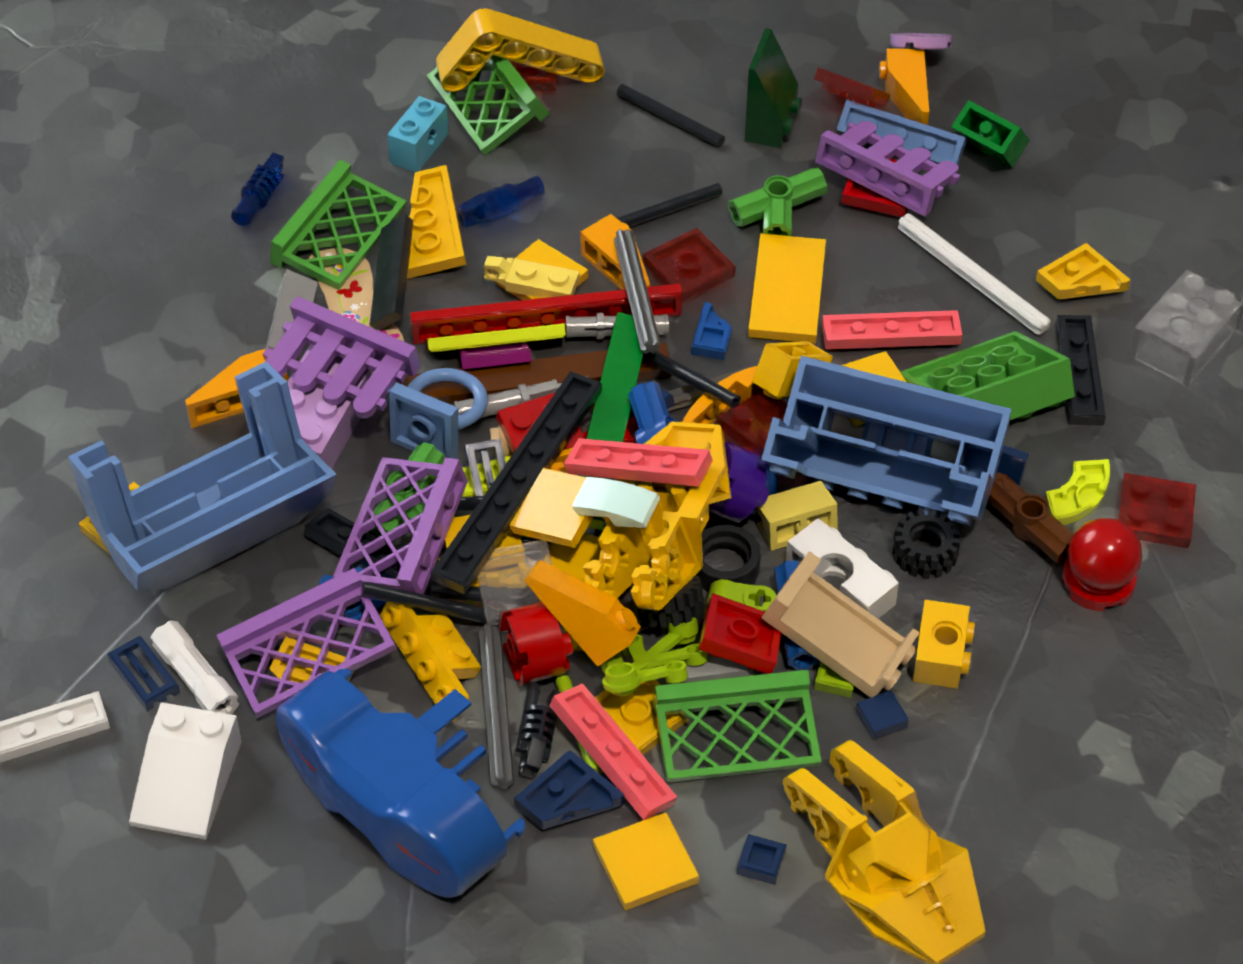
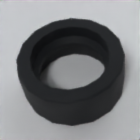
(734, 539)

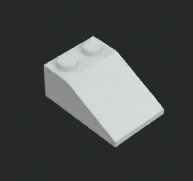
(185, 770)

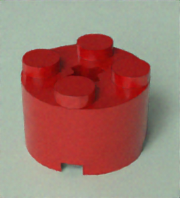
(534, 643)

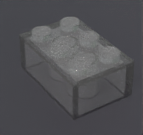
(1186, 327)

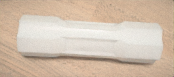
(179, 651)

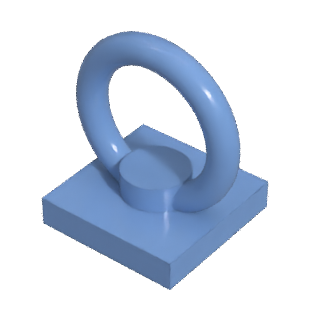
(425, 419)

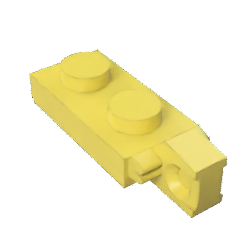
(531, 277)

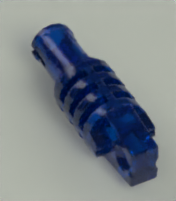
(259, 189)
(499, 201)

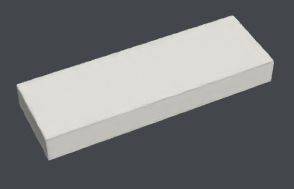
(52, 726)

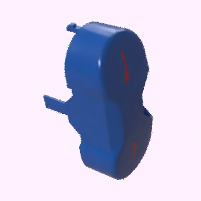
(389, 782)

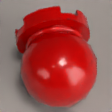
(1102, 564)

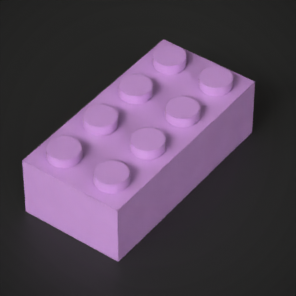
(323, 425)

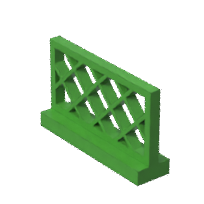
(515, 88)
(311, 217)
(734, 693)

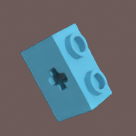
(418, 134)

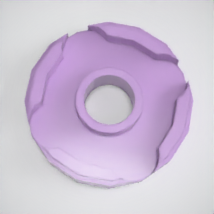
(921, 40)

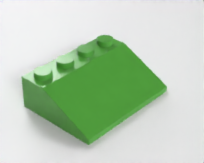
(1002, 372)

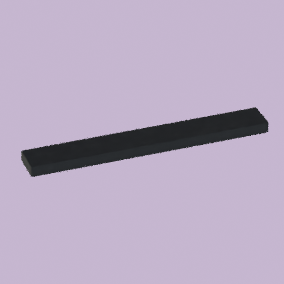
(501, 502)

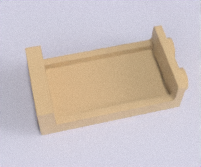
(839, 630)

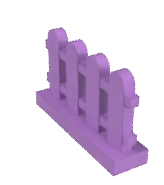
(876, 172)
(342, 337)

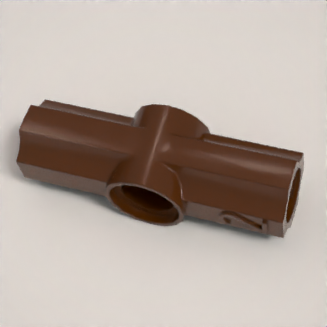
(1030, 518)

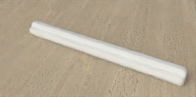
(974, 274)

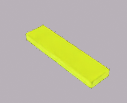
(496, 338)

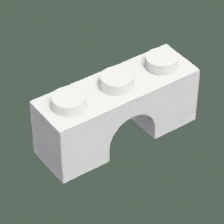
(864, 580)

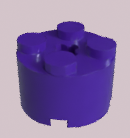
(747, 484)

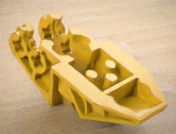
(674, 531)
(895, 880)

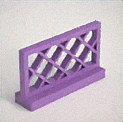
(430, 525)
(286, 621)

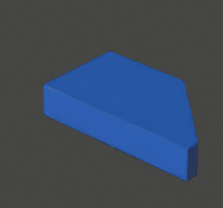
(712, 335)

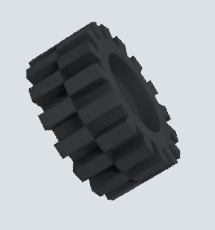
(921, 559)
(682, 607)

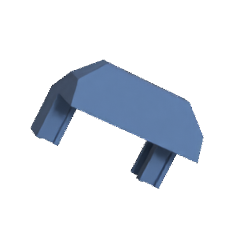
(895, 442)
(213, 503)

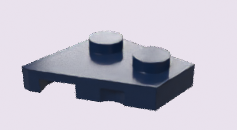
(567, 793)

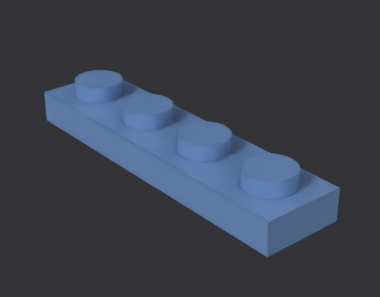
(941, 144)

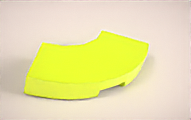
(1081, 493)

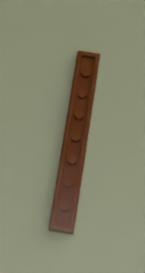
(508, 376)

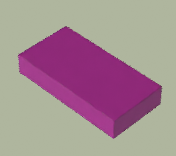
(495, 355)

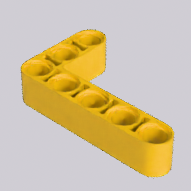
(518, 40)

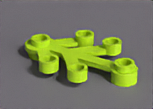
(623, 677)

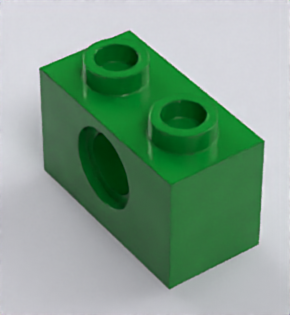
(991, 133)

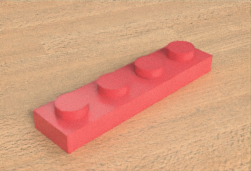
(892, 329)
(638, 462)
(613, 751)

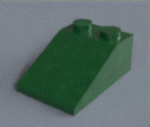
(770, 95)

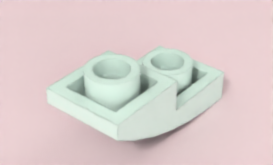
(620, 501)

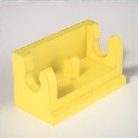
(794, 510)

